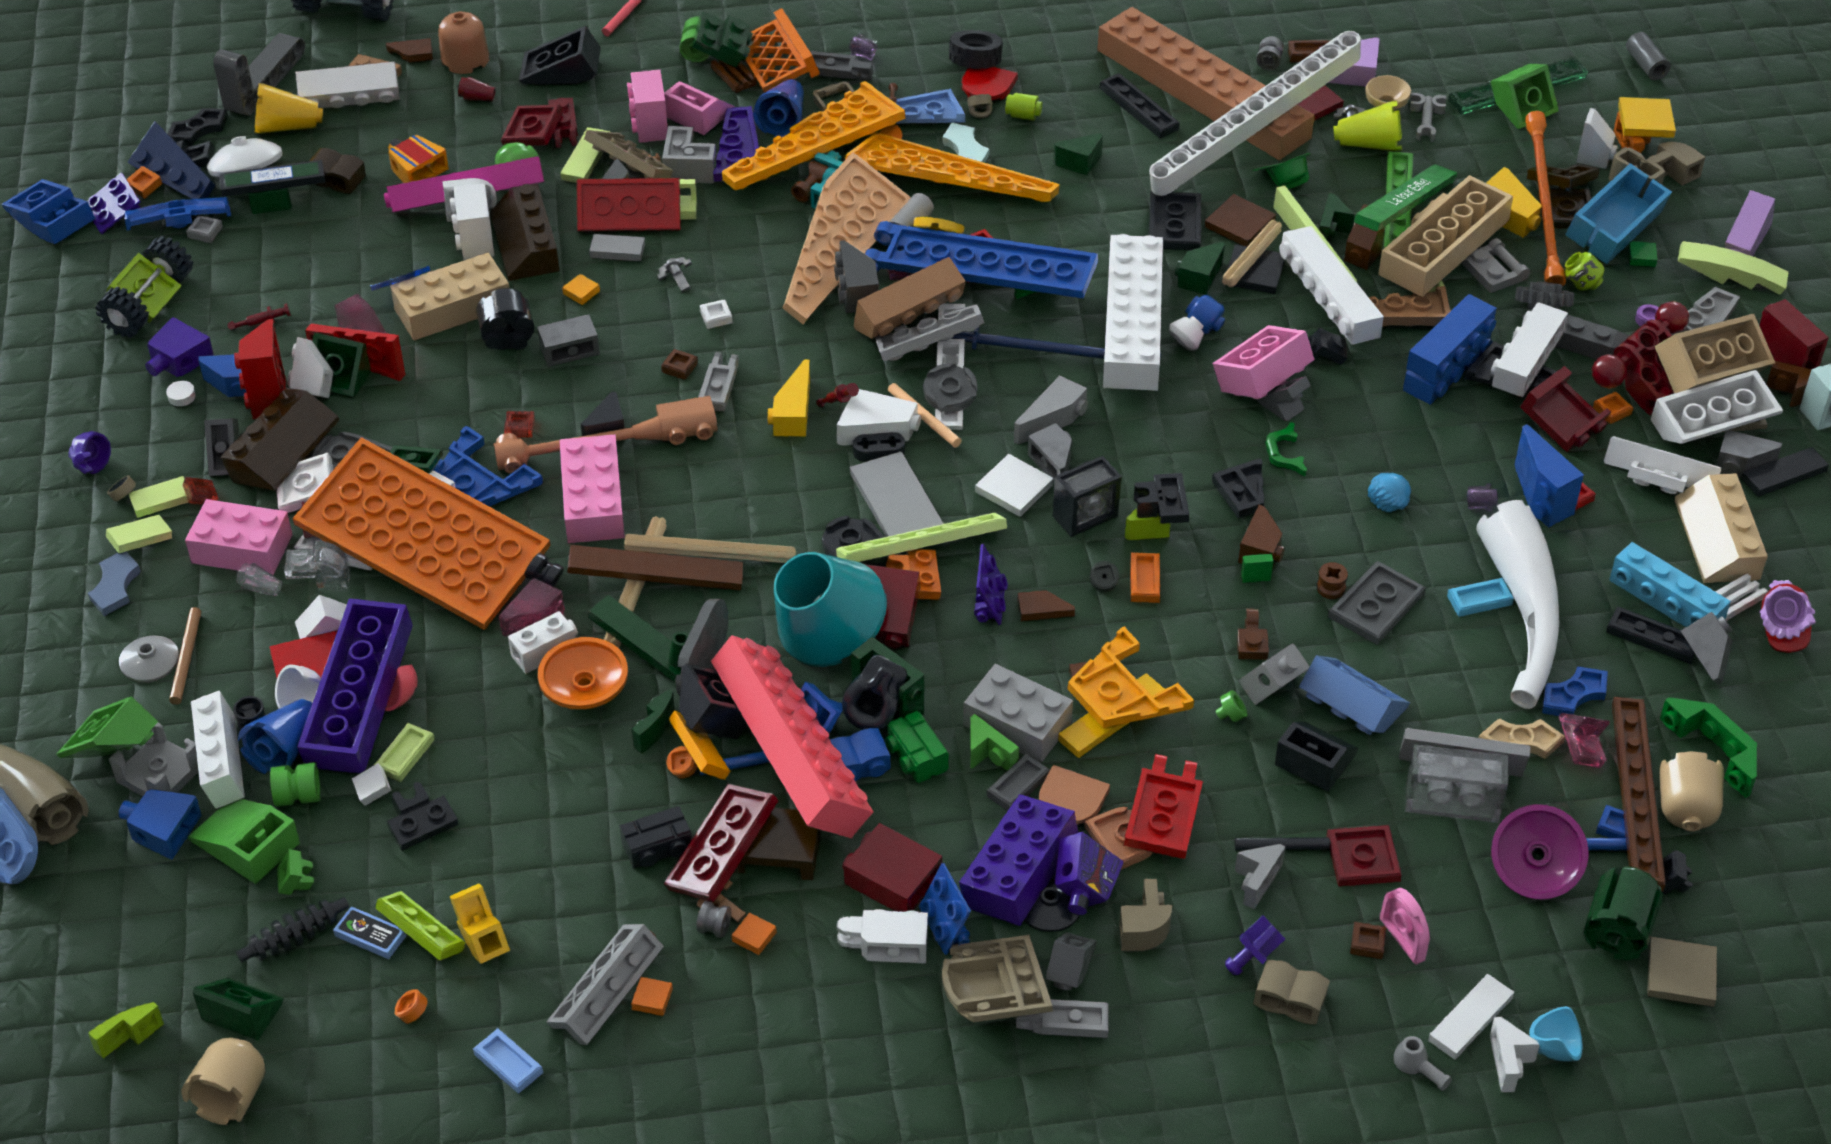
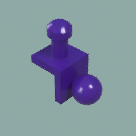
(1259, 941)

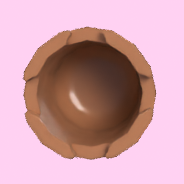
(463, 42)

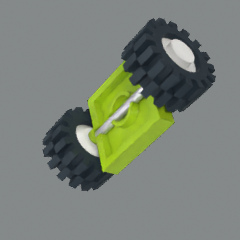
(144, 287)

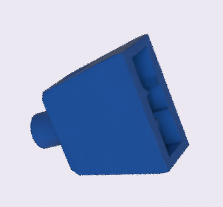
(161, 820)

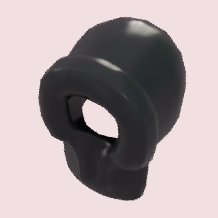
(874, 694)

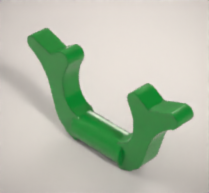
(1276, 458)

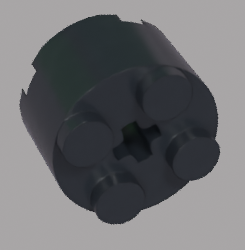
(505, 320)

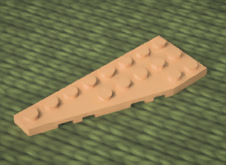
(847, 211)

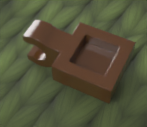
(1251, 641)

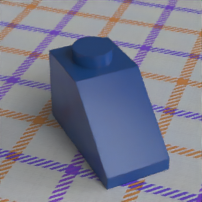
(222, 374)

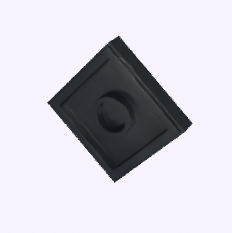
(1263, 274)

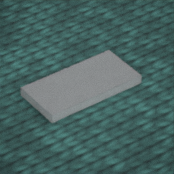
(894, 495)
(1517, 753)

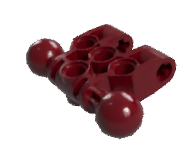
(1638, 359)

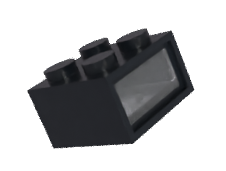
(1086, 496)

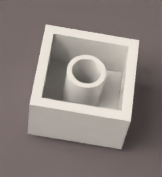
(472, 221)

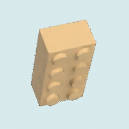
(446, 295)
(1714, 353)

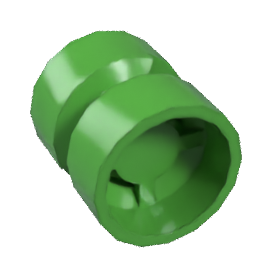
(686, 43)
(295, 784)

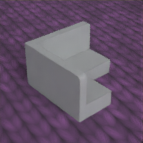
(687, 158)

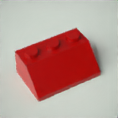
(260, 367)

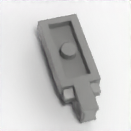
(1069, 1019)

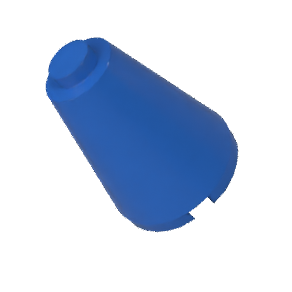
(779, 108)
(275, 736)

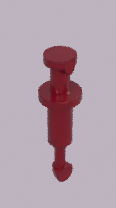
(261, 317)
(841, 393)

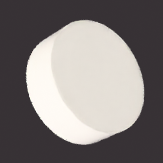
(181, 393)

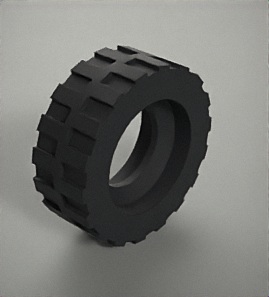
(975, 49)

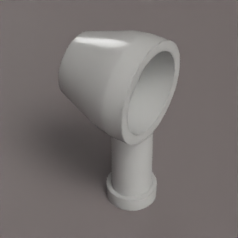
(1416, 1061)

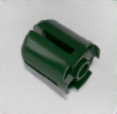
(1623, 912)

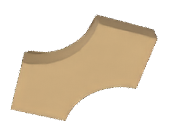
(1538, 735)

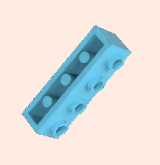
(1665, 586)

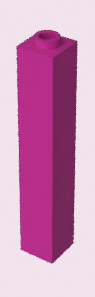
(431, 192)

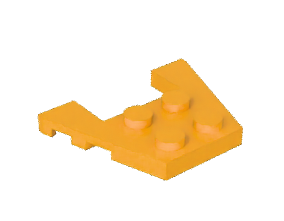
(1115, 694)

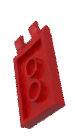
(1164, 809)

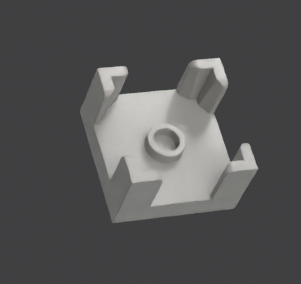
(156, 765)

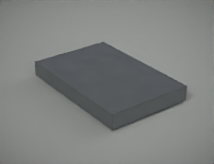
(1376, 602)

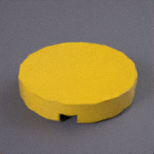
(938, 224)

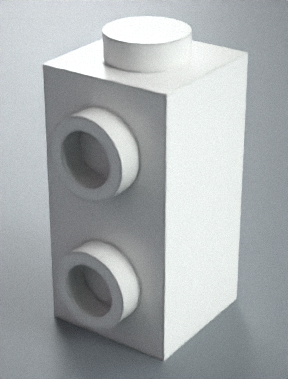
(533, 642)

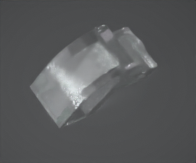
(323, 562)

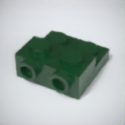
(723, 39)

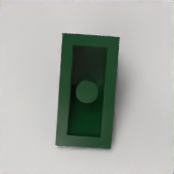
(1200, 268)

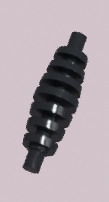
(292, 929)

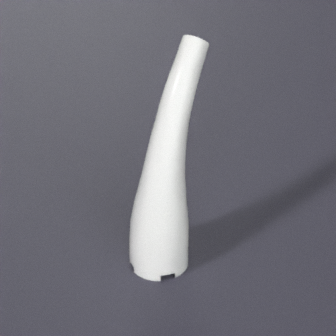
(1527, 568)

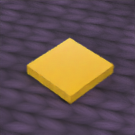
(1646, 117)

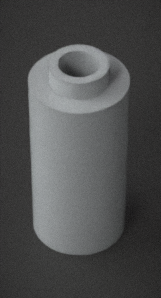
(917, 206)

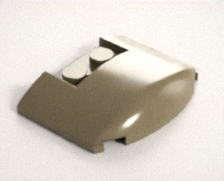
(995, 979)

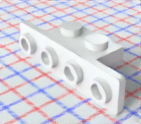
(1657, 466)

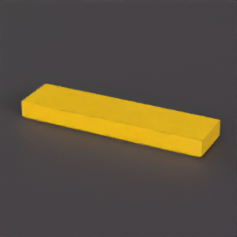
(1088, 733)

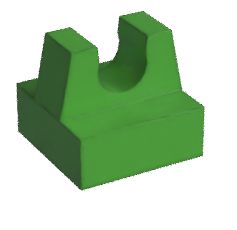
(292, 872)

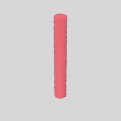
(620, 17)

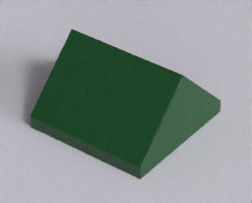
(347, 360)
(236, 1006)

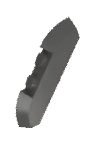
(1589, 338)

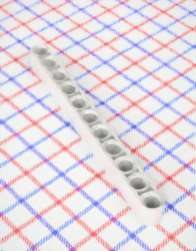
(1255, 113)

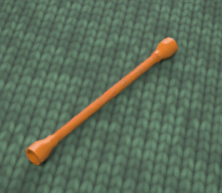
(1536, 127)

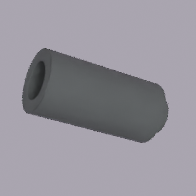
(1648, 56)

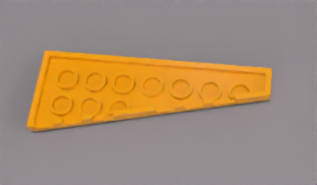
(840, 124)
(923, 162)

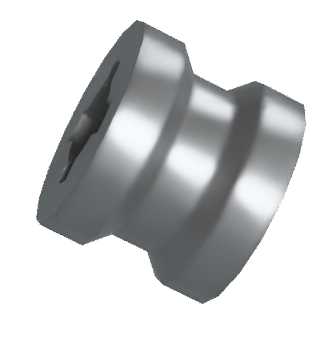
(713, 919)

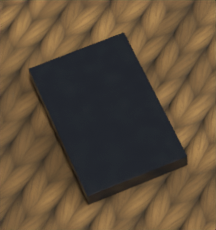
(1176, 220)

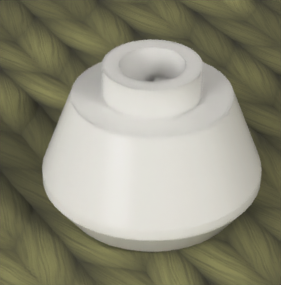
(1187, 332)

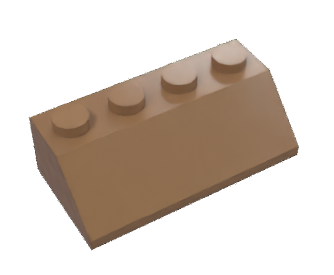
(909, 298)

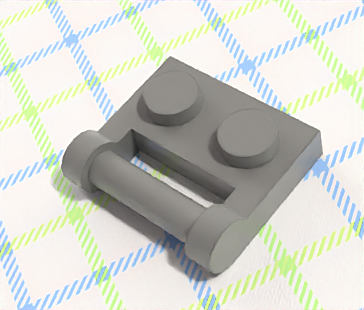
(1490, 271)

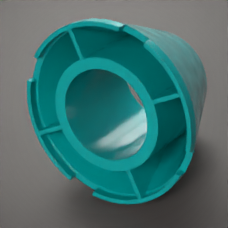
(836, 622)

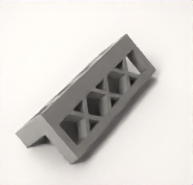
(606, 982)

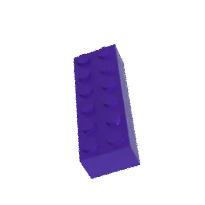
(355, 686)

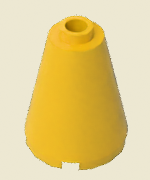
(284, 111)

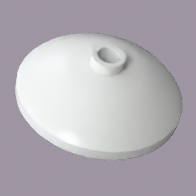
(244, 155)

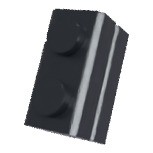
(655, 837)

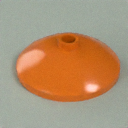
(582, 673)

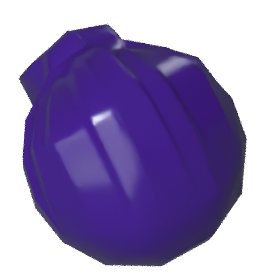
(90, 452)

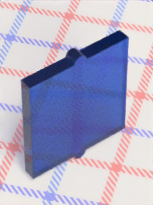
(400, 278)

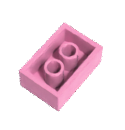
(1263, 361)
(238, 534)

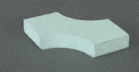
(962, 141)

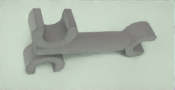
(1428, 105)

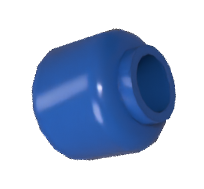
(1208, 312)

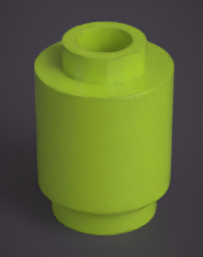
(1023, 106)

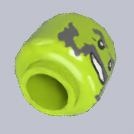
(1584, 271)

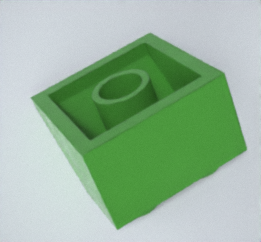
(1525, 91)

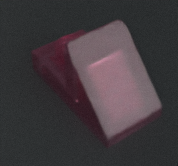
(1583, 739)

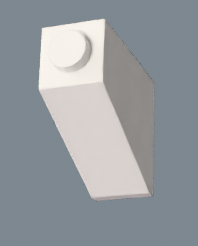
(875, 414)

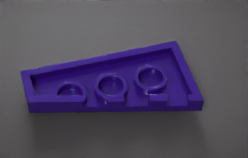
(738, 139)

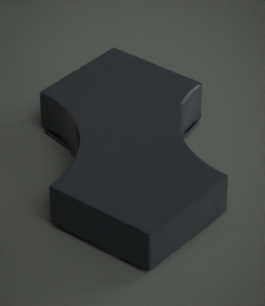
(203, 123)

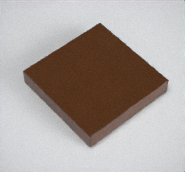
(1239, 220)

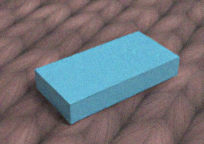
(1480, 597)

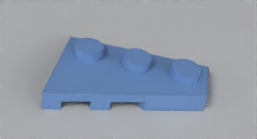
(932, 108)

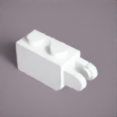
(886, 935)

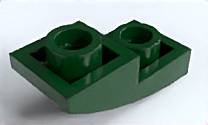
(651, 728)

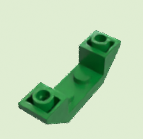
(1685, 716)

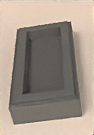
(1019, 779)

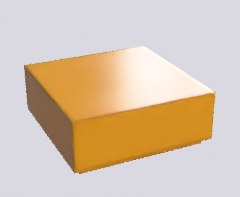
(581, 289)

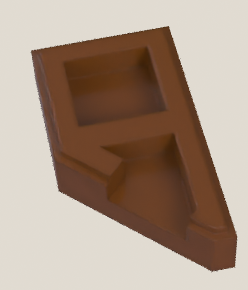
(412, 49)
(1043, 605)

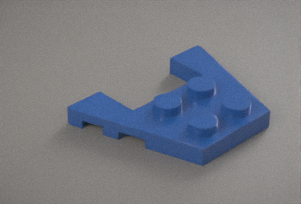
(477, 480)

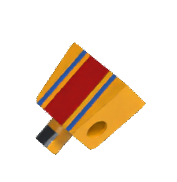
(417, 159)

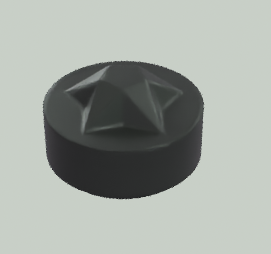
(1104, 576)

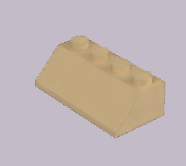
(1721, 529)

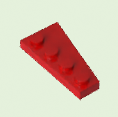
(382, 348)

